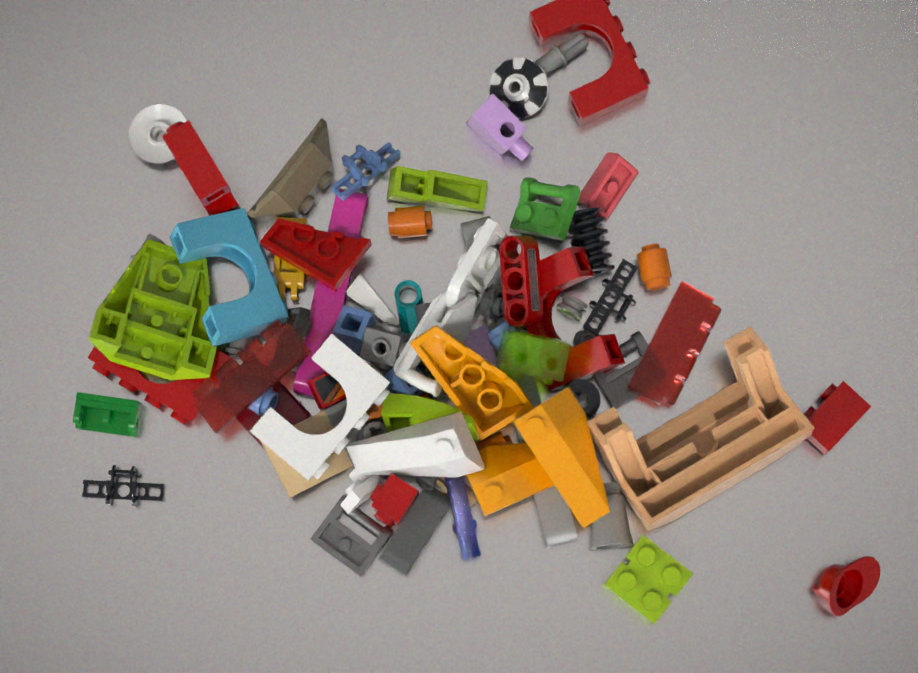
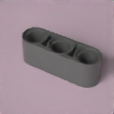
(415, 530)

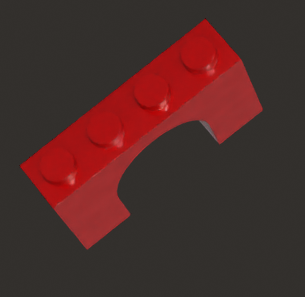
(622, 82)
(199, 168)
(587, 358)
(173, 395)

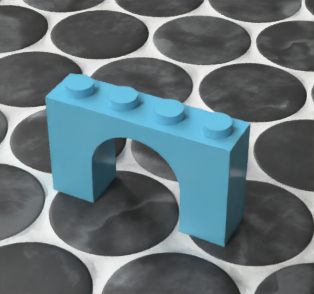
(233, 238)

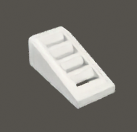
(367, 299)

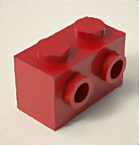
(835, 415)
(393, 500)

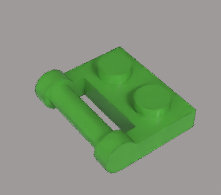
(542, 218)

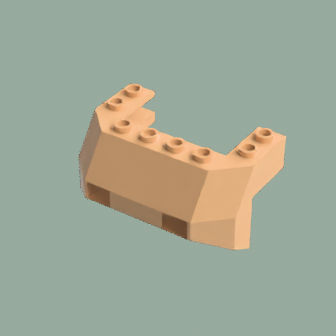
(708, 444)

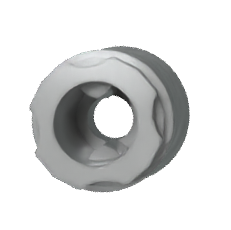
(612, 529)

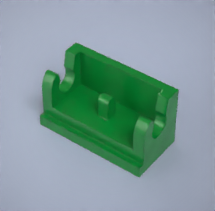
(107, 414)

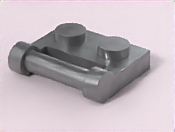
(615, 384)
(346, 544)

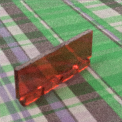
(674, 337)
(246, 382)

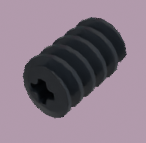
(588, 236)
(586, 391)

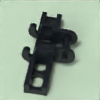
(619, 292)
(133, 486)

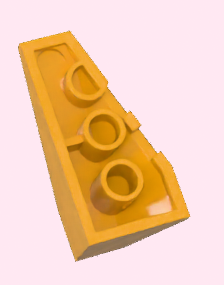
(471, 381)
(565, 449)
(508, 477)

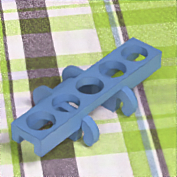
(370, 157)

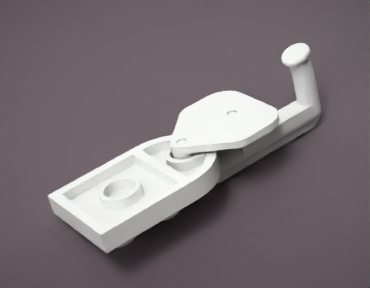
(470, 281)

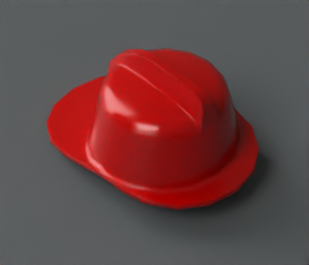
(848, 585)

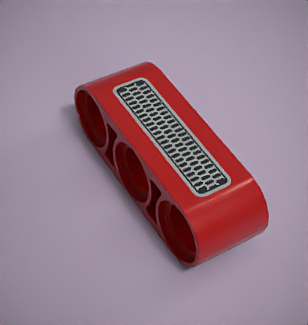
(512, 267)

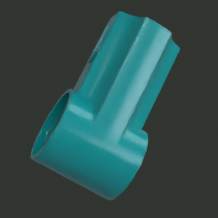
(406, 311)

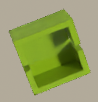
(648, 580)

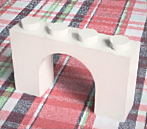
(362, 388)

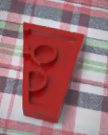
(315, 252)

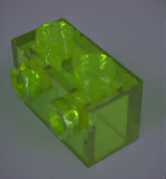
(533, 356)

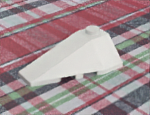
(425, 449)

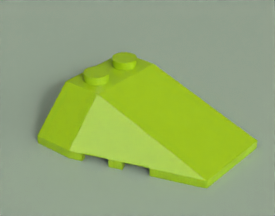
(157, 315)

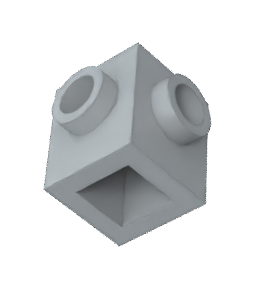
(383, 344)

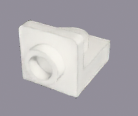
(360, 490)

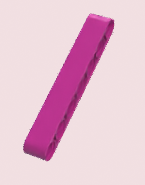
(327, 304)

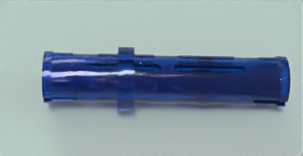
(462, 516)

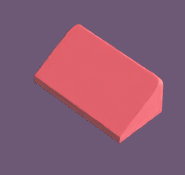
(607, 184)

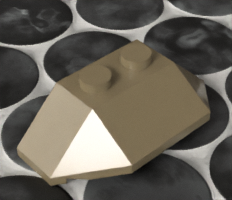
(298, 180)

